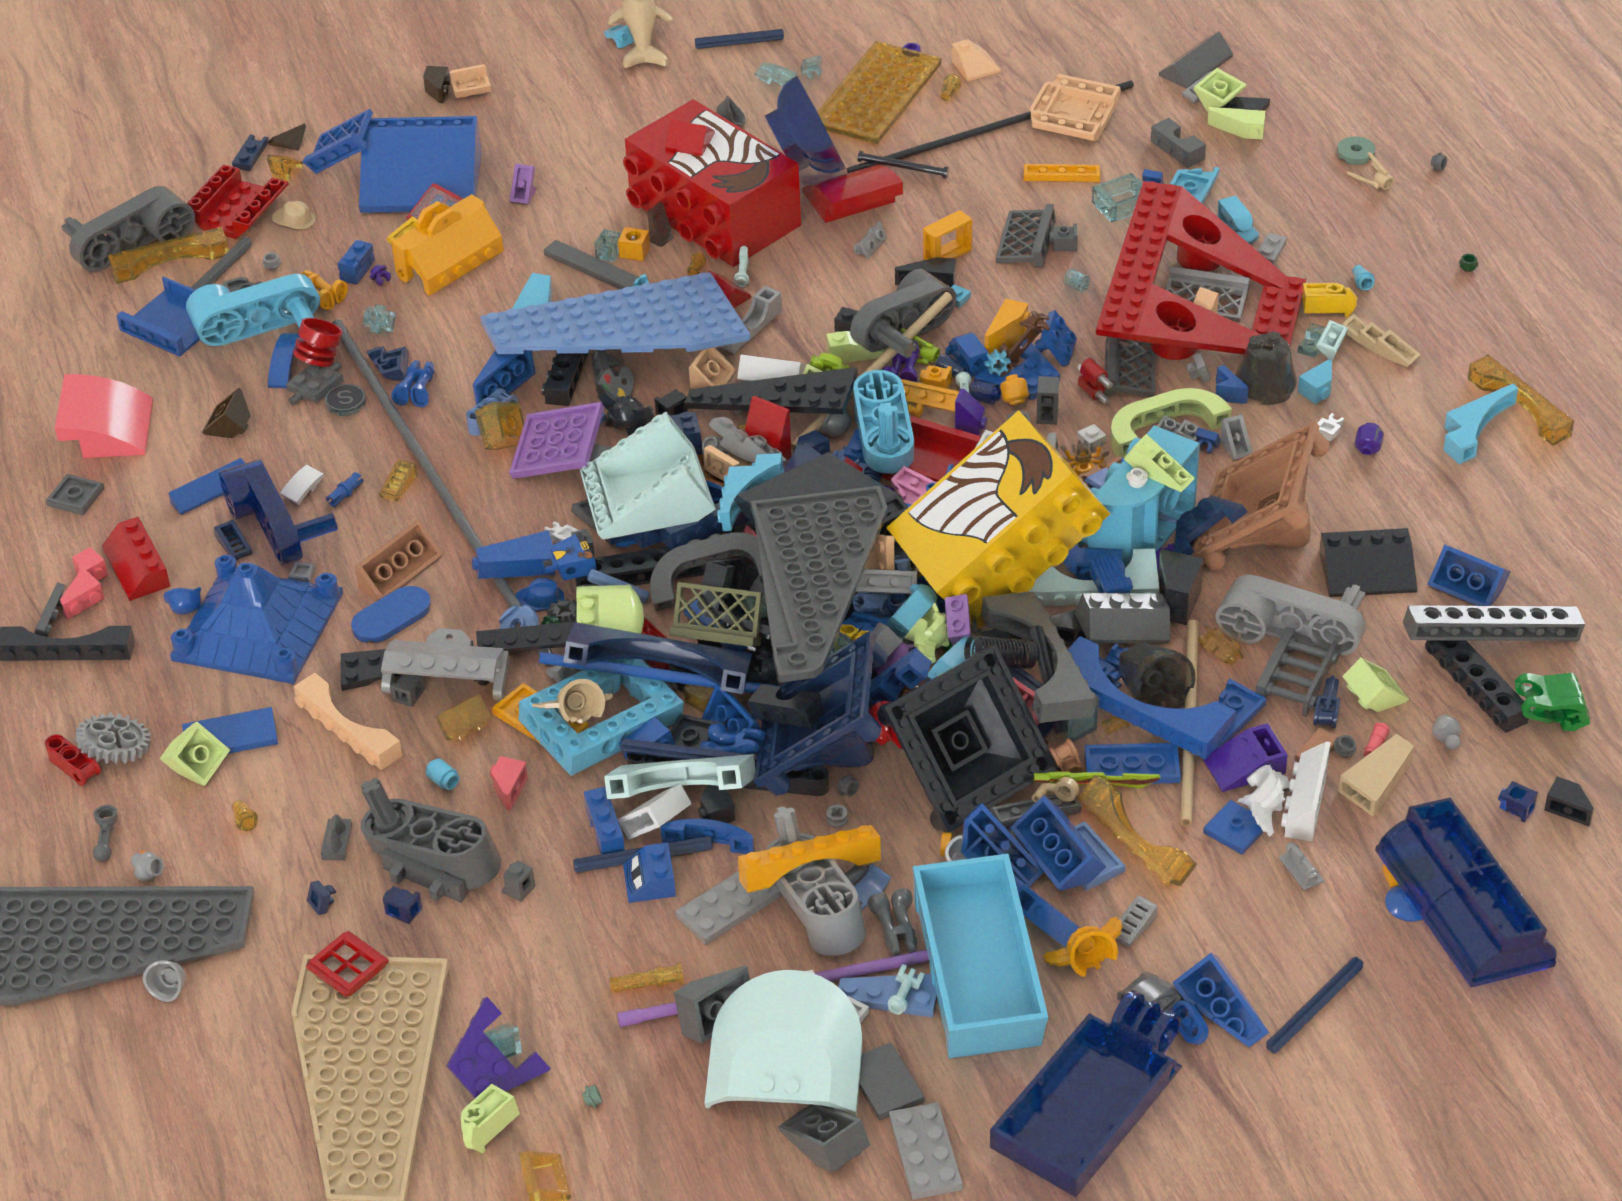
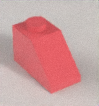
(508, 779)

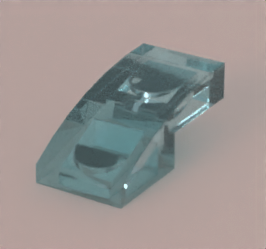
(770, 72)
(1309, 343)

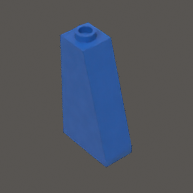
(514, 557)

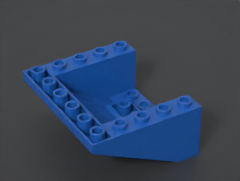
(411, 154)

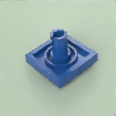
(1058, 339)

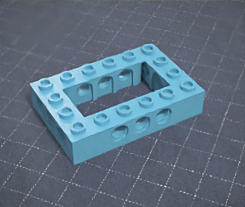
(600, 741)

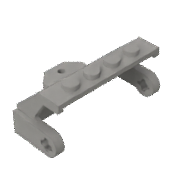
(446, 659)

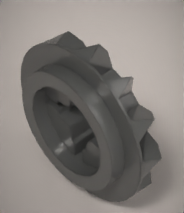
(555, 610)

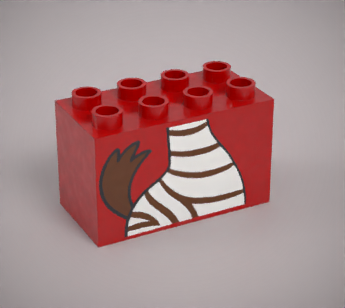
(720, 200)

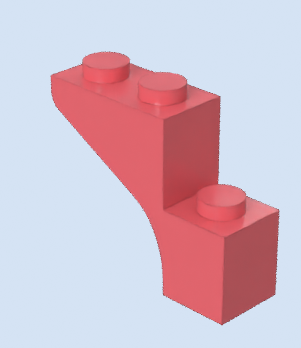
(85, 588)

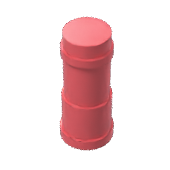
(1377, 737)

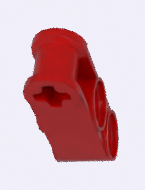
(70, 759)

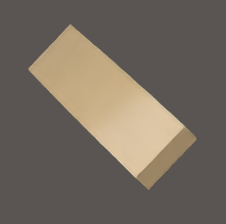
(1384, 344)

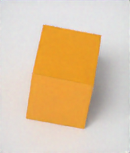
(634, 244)

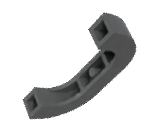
(696, 554)

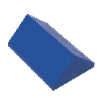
(729, 712)

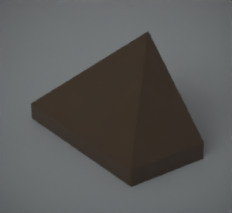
(290, 139)

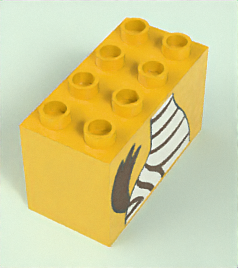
(998, 518)

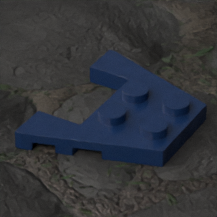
(1201, 518)

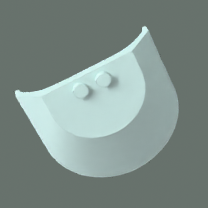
(786, 1042)

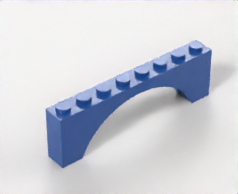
(1192, 729)

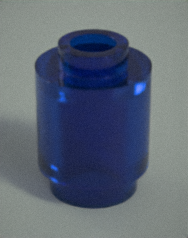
(985, 391)

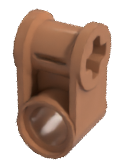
(1067, 757)

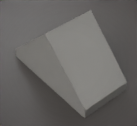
(1235, 437)
(886, 638)

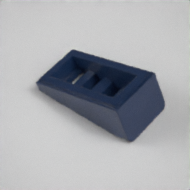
(227, 528)

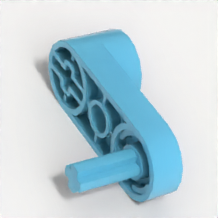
(233, 316)
(883, 421)

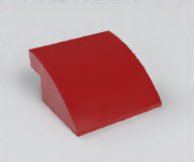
(854, 192)

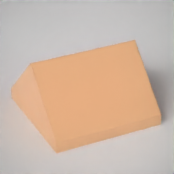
(709, 369)

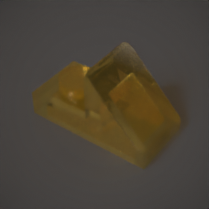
(282, 166)

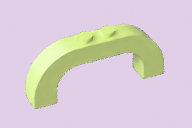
(1171, 404)

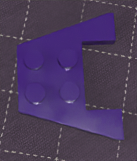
(480, 1063)

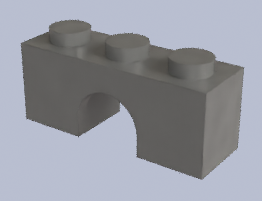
(1186, 151)

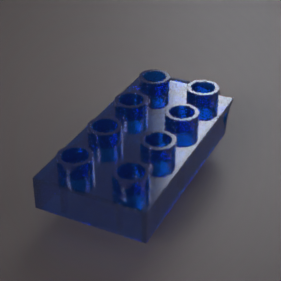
(1090, 1094)

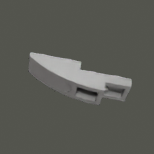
(739, 443)

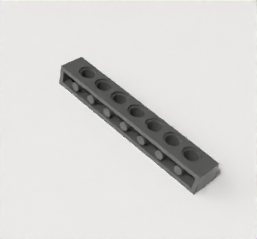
(1494, 623)

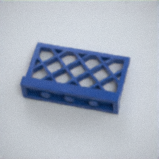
(339, 143)

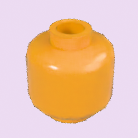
(1014, 390)

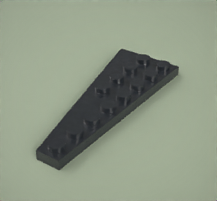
(804, 393)

